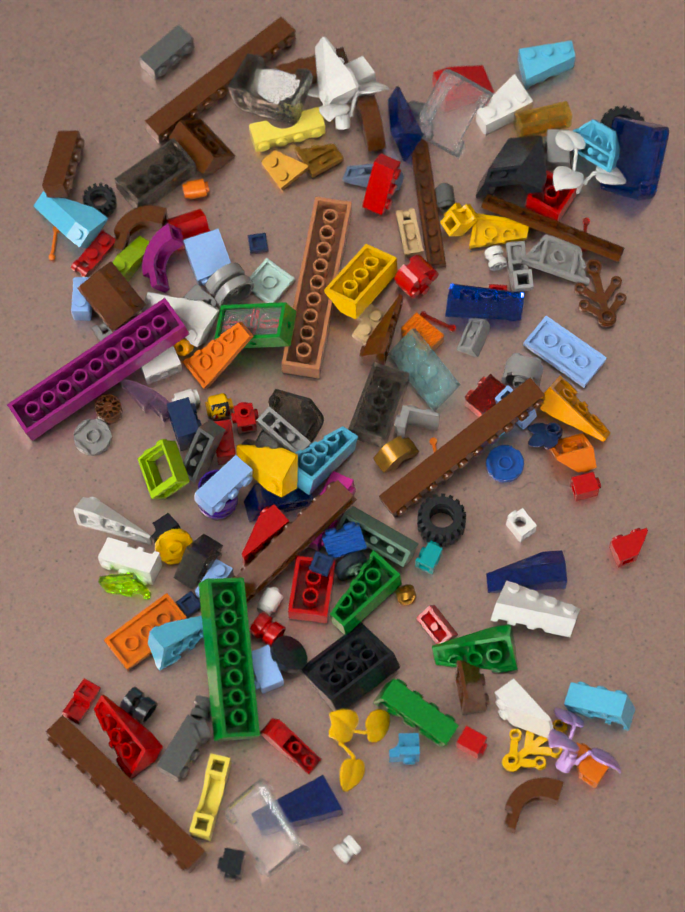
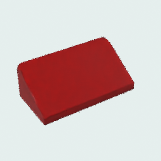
(436, 625)

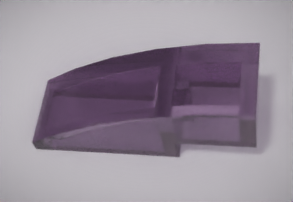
(146, 398)

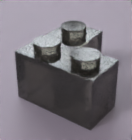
(197, 560)

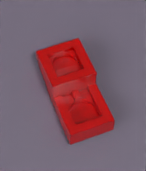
(81, 701)

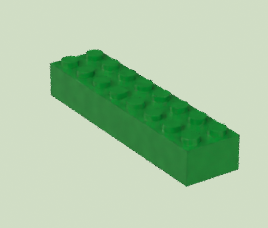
(229, 659)

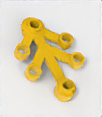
(531, 747)

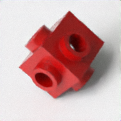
(245, 417)

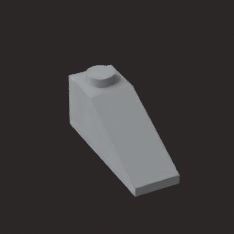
(282, 431)

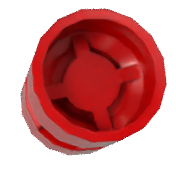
(266, 629)

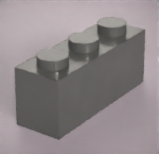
(167, 52)
(203, 449)
(180, 751)

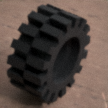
(100, 191)

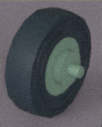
(350, 565)

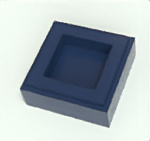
(258, 243)
(321, 564)
(189, 604)

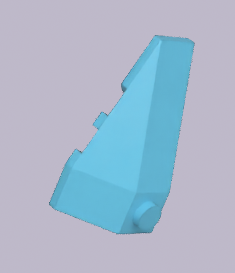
(174, 638)

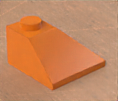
(575, 453)

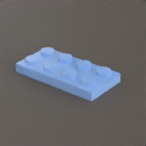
(565, 351)

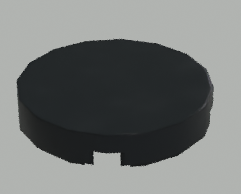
(288, 654)

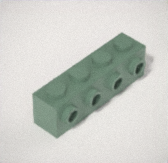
(381, 537)

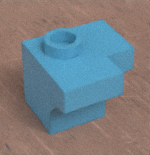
(407, 749)

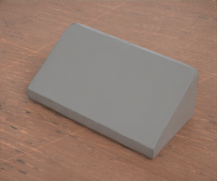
(474, 336)

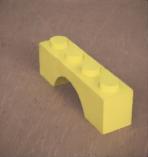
(267, 136)
(212, 794)

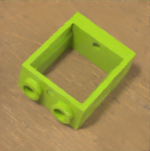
(156, 487)

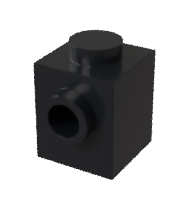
(231, 864)

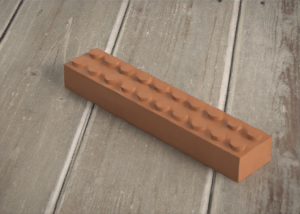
(319, 267)

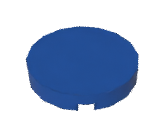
(504, 463)

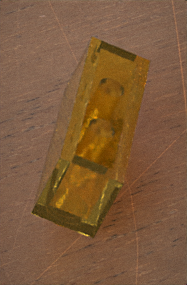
(539, 119)

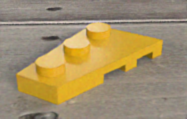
(496, 230)

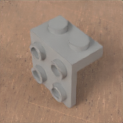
(416, 417)

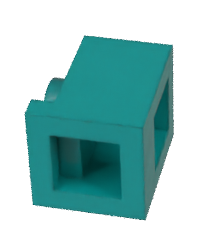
(429, 557)

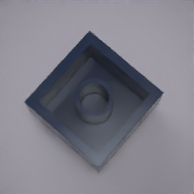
(183, 421)

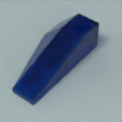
(535, 572)

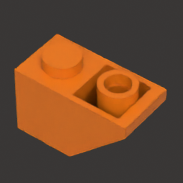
(590, 769)

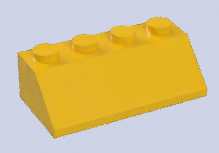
(361, 280)

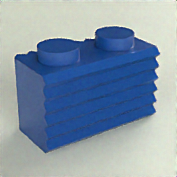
(344, 540)

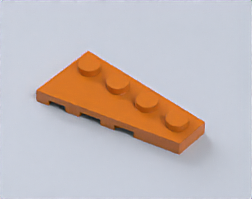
(214, 358)

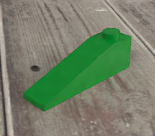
(485, 649)

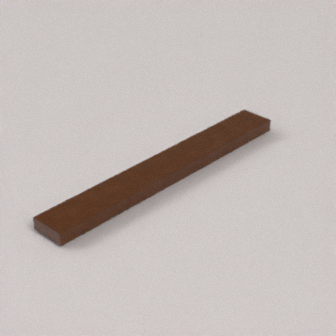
(428, 205)
(553, 227)

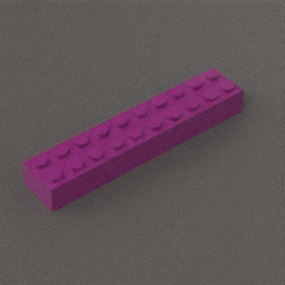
(98, 369)

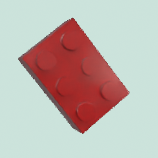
(310, 592)

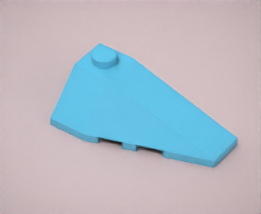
(73, 219)

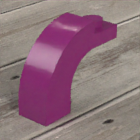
(157, 254)

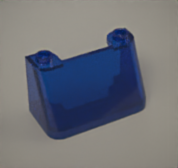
(639, 158)

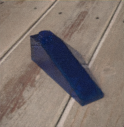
(403, 124)

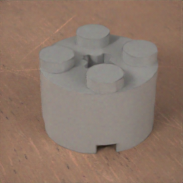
(520, 368)

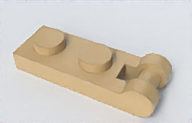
(409, 232)

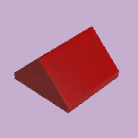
(191, 224)

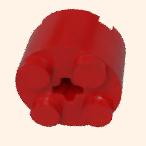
(416, 276)

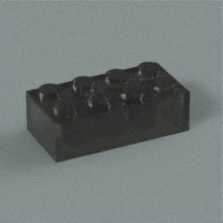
(156, 175)
(379, 404)

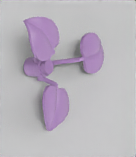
(568, 756)

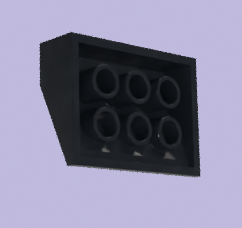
(350, 667)

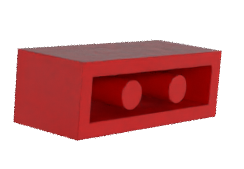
(382, 184)

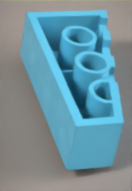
(323, 458)

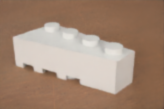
(535, 610)

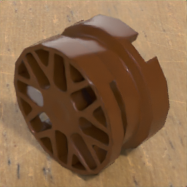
(108, 409)

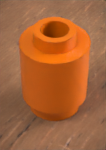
(195, 189)

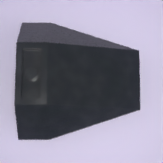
(518, 162)

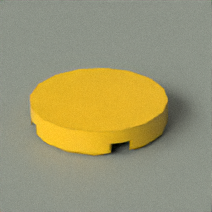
(173, 545)

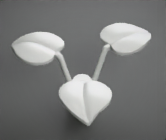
(341, 112)
(569, 179)

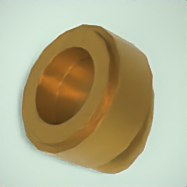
(406, 594)

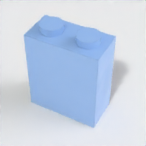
(206, 255)

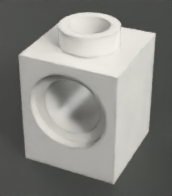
(524, 532)

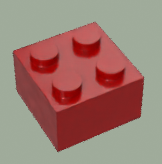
(550, 202)

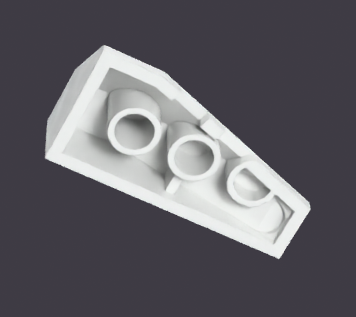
(335, 81)
(195, 315)
(97, 515)

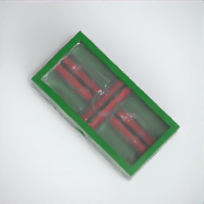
(268, 322)

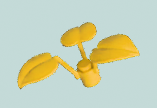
(342, 729)

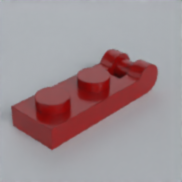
(94, 254)

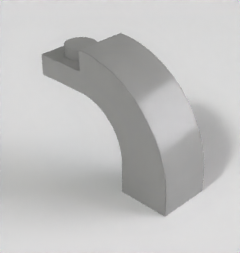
(519, 274)

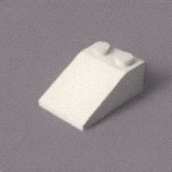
(522, 710)

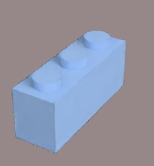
(224, 485)

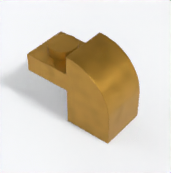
(394, 452)

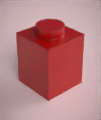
(585, 486)
(472, 742)

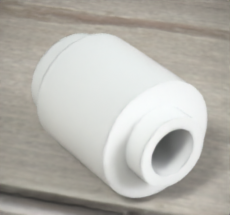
(192, 394)
(270, 600)

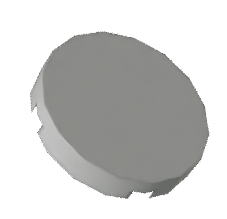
(92, 437)

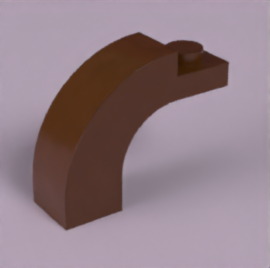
(371, 122)
(138, 219)
(532, 790)

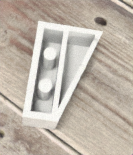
(505, 103)
(125, 559)

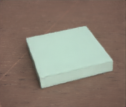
(270, 282)

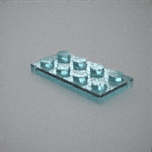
(426, 370)

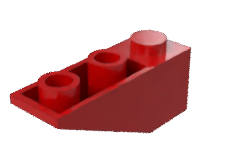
(290, 745)

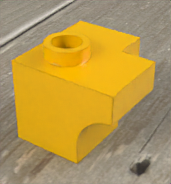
(459, 219)

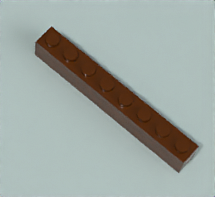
(295, 538)

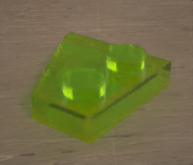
(124, 584)

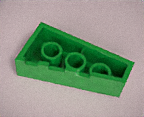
(366, 592)
(416, 711)

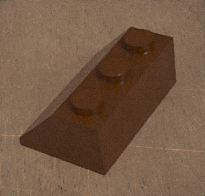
(202, 145)
(111, 296)

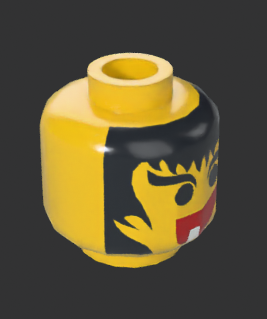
(219, 406)

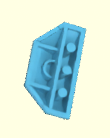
(601, 144)

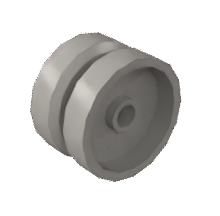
(230, 285)

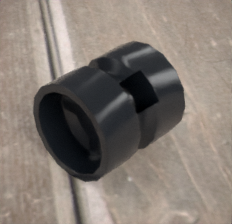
(145, 707)

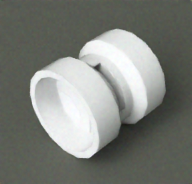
(495, 257)
(347, 849)

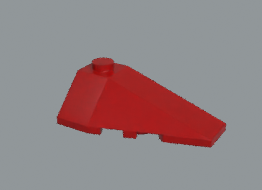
(132, 742)

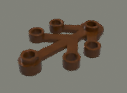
(600, 296)

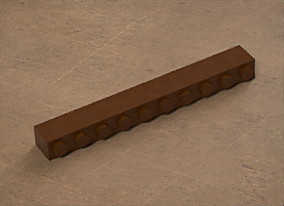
(215, 83)
(462, 447)
(126, 793)

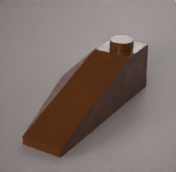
(380, 340)

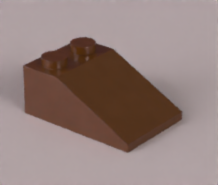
(470, 688)

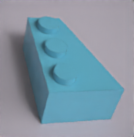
(544, 61)
(600, 703)

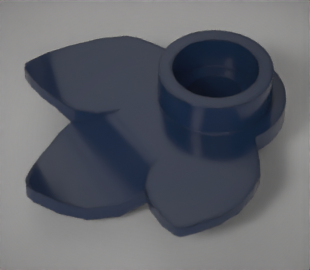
(545, 435)

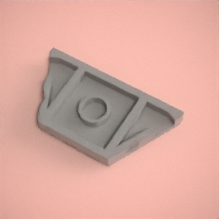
(558, 258)

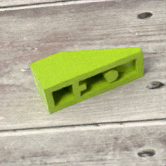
(131, 257)

